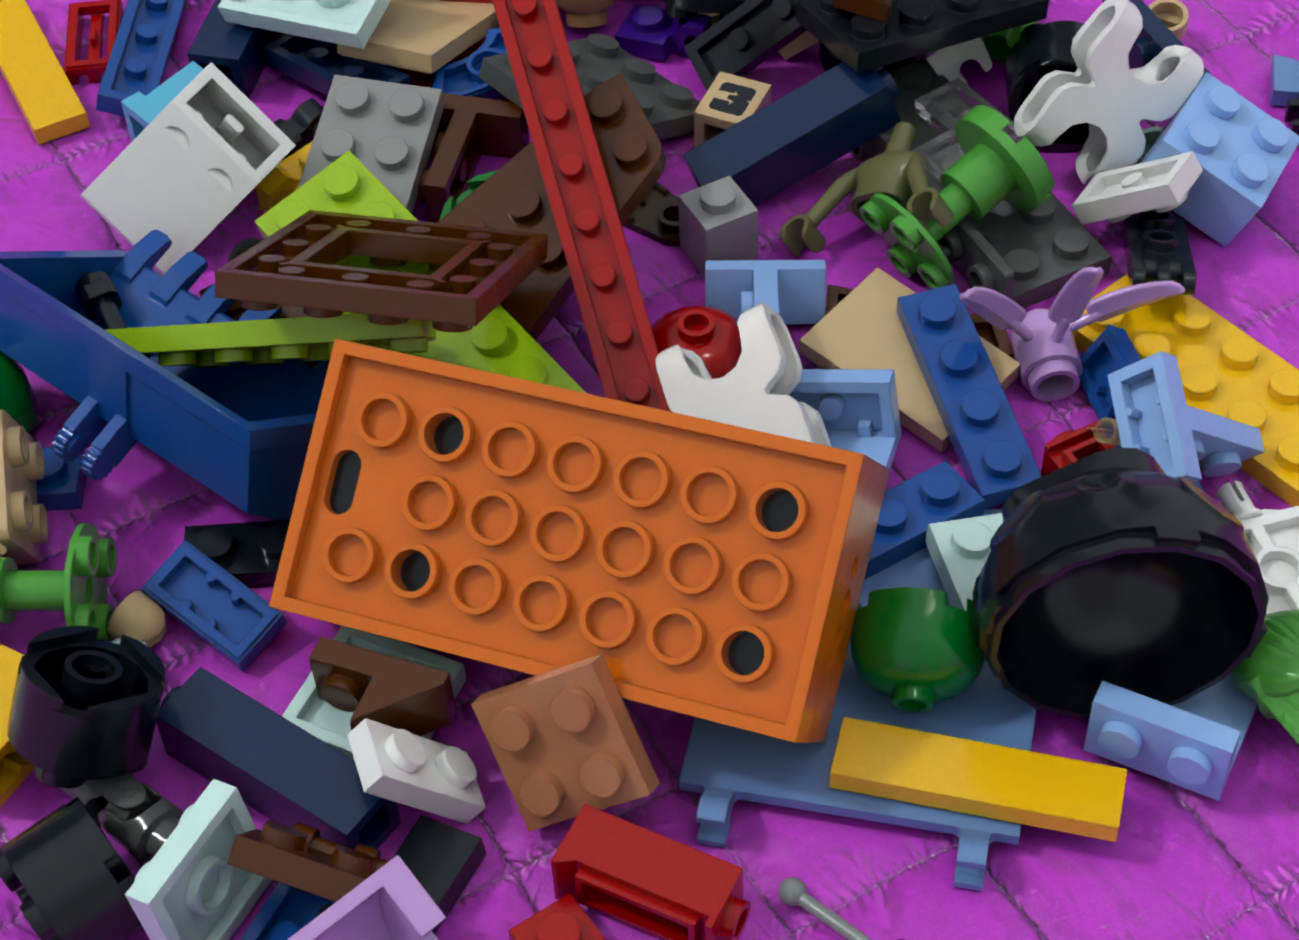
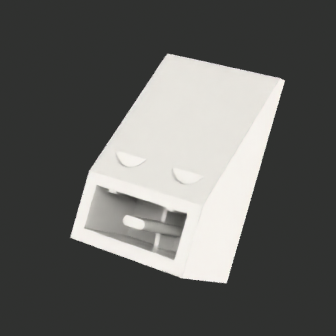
(189, 166)

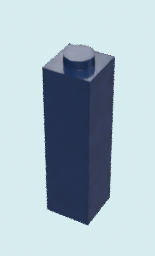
(232, 49)
(799, 132)
(271, 762)

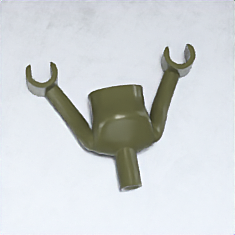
(893, 173)

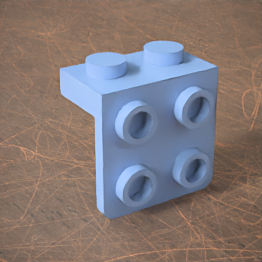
(856, 409)
(1179, 743)

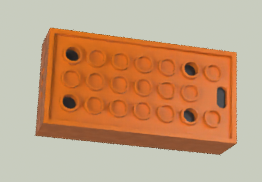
(582, 527)

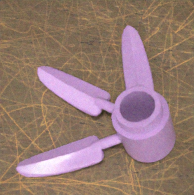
(1045, 337)

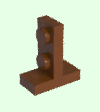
(466, 132)

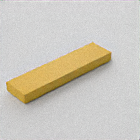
(37, 76)
(979, 778)

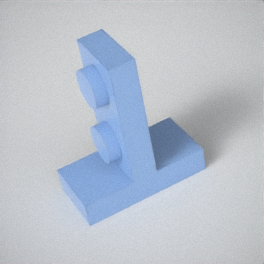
(788, 286)
(1181, 438)

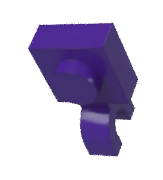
(654, 34)

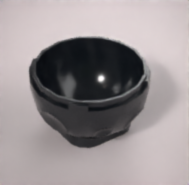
(1118, 583)

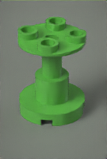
(976, 183)
(76, 589)

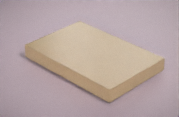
(425, 33)
(868, 335)

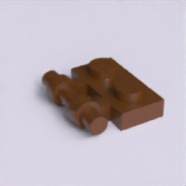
(304, 859)

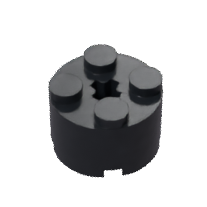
(1035, 54)
(85, 705)
(70, 878)

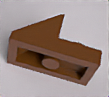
(382, 687)

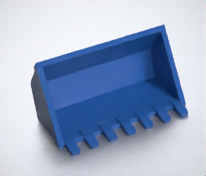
(227, 427)

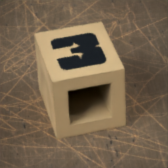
(728, 103)

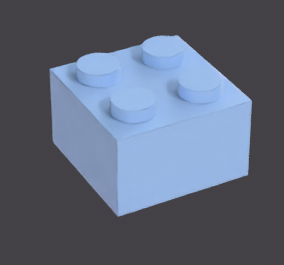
(1239, 156)

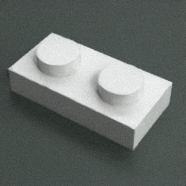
(1138, 188)
(415, 771)

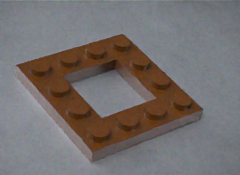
(297, 268)

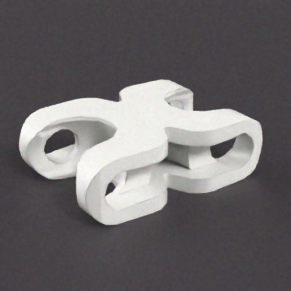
(1108, 92)
(754, 391)

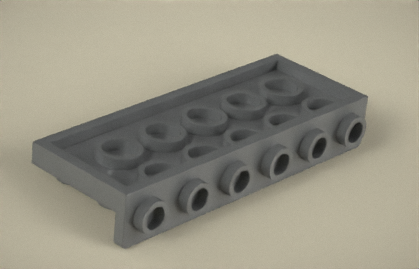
(1008, 249)

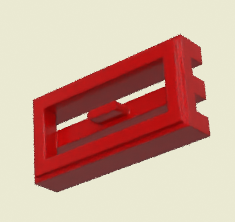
(95, 64)

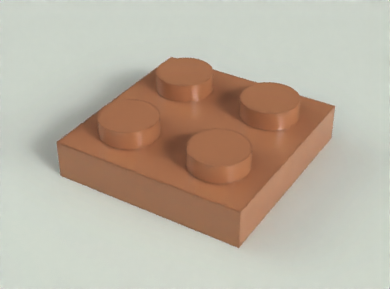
(565, 742)

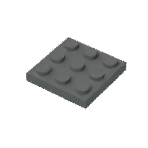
(600, 58)

